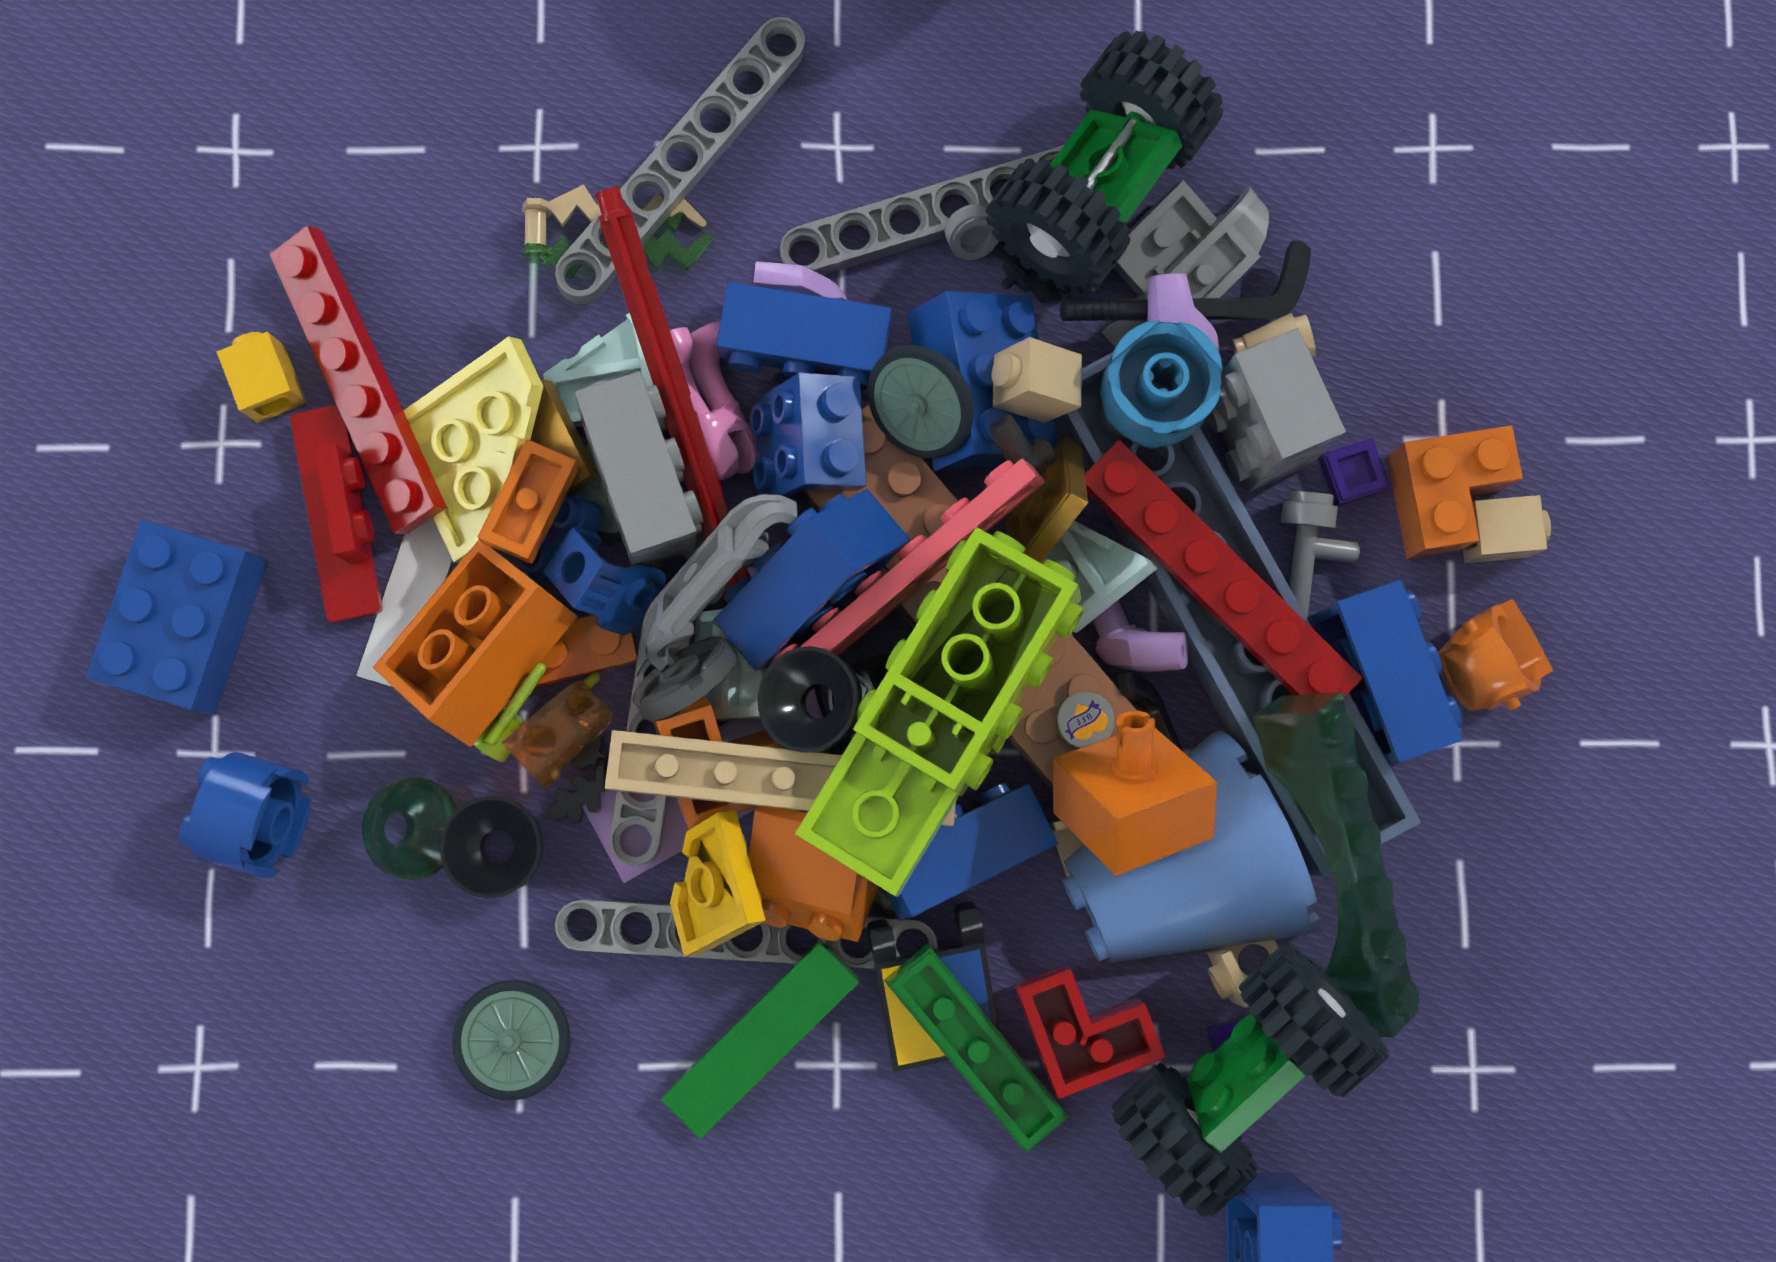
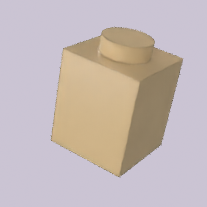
(1037, 380)
(1509, 529)

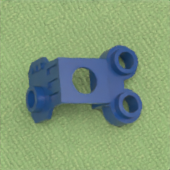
(608, 591)

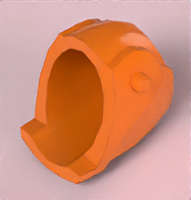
(1494, 659)

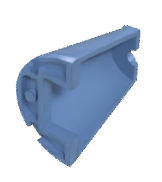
(1216, 894)

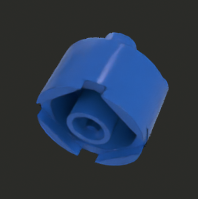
(246, 813)

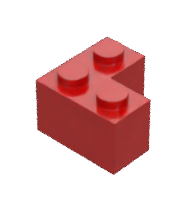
(1082, 1047)

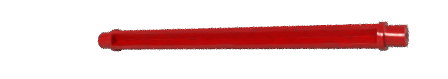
(662, 360)

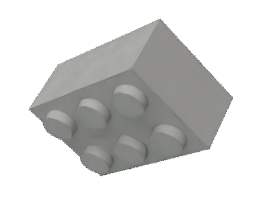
(1274, 411)
(639, 469)

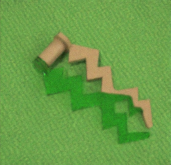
(563, 207)

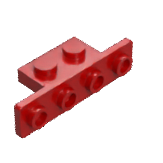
(336, 514)

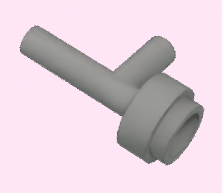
(1309, 513)

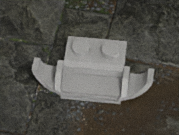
(1187, 238)
(708, 571)

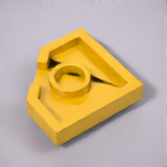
(718, 887)

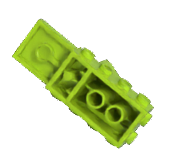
(942, 706)

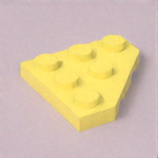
(474, 434)

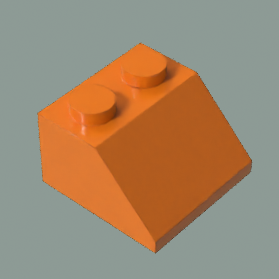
(802, 882)

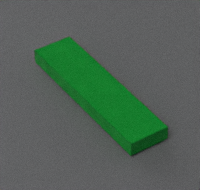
(760, 1039)
(976, 1048)

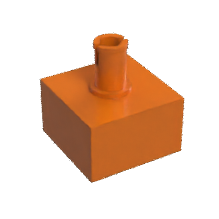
(1134, 796)

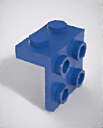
(809, 435)

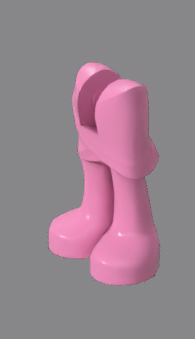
(725, 427)

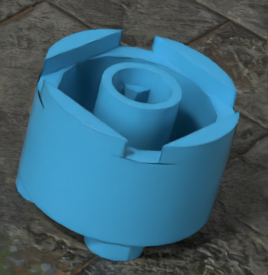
(1159, 352)

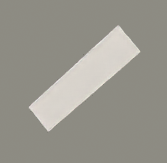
(414, 579)

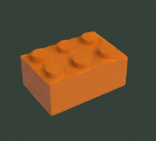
(474, 643)

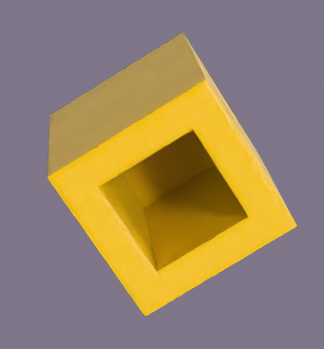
(261, 376)

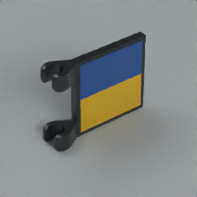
(967, 961)

